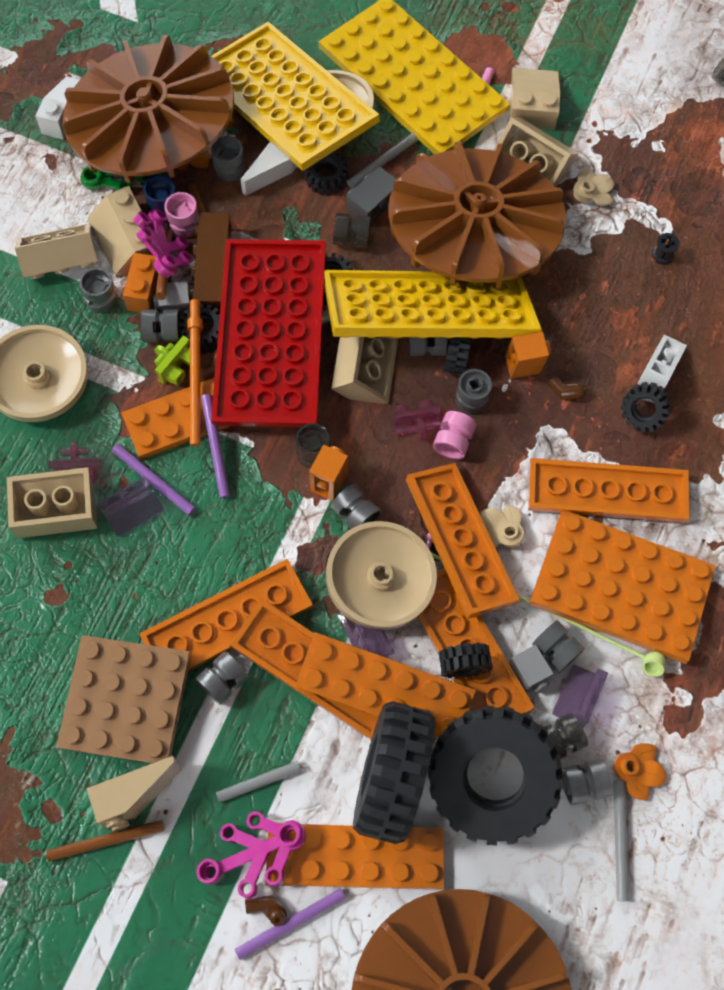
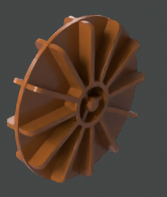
(148, 109)
(477, 215)
(460, 944)

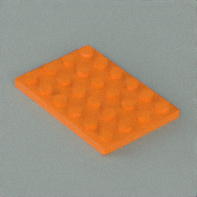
(623, 586)

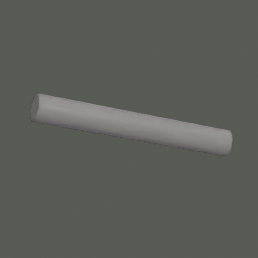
(258, 781)

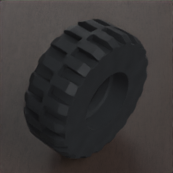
(394, 773)
(485, 817)

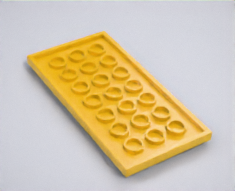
(414, 76)
(292, 97)
(425, 306)

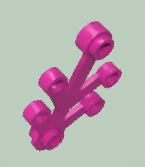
(164, 263)
(257, 853)

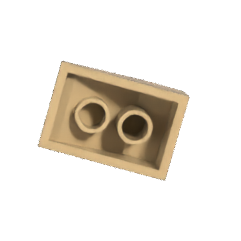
(535, 97)
(128, 795)

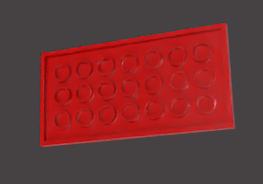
(269, 333)

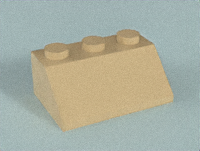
(530, 144)
(116, 229)
(56, 251)
(365, 368)
(51, 503)

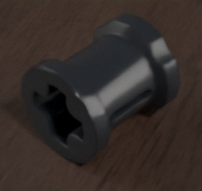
(669, 249)

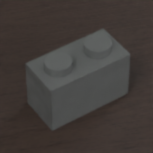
(371, 195)

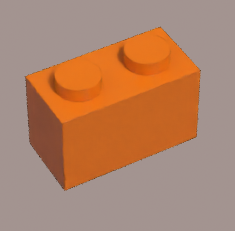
(141, 283)
(527, 354)
(328, 472)

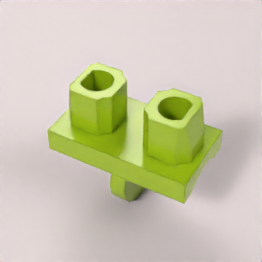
(170, 360)

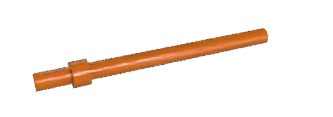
(195, 326)

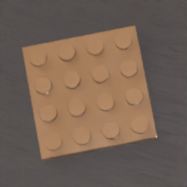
(124, 700)

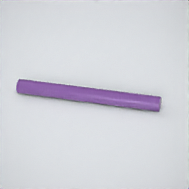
(216, 450)
(154, 480)
(290, 924)

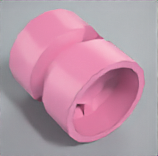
(182, 214)
(453, 436)

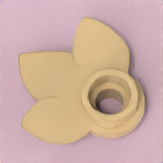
(593, 187)
(501, 523)

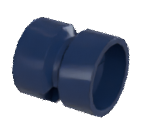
(157, 190)

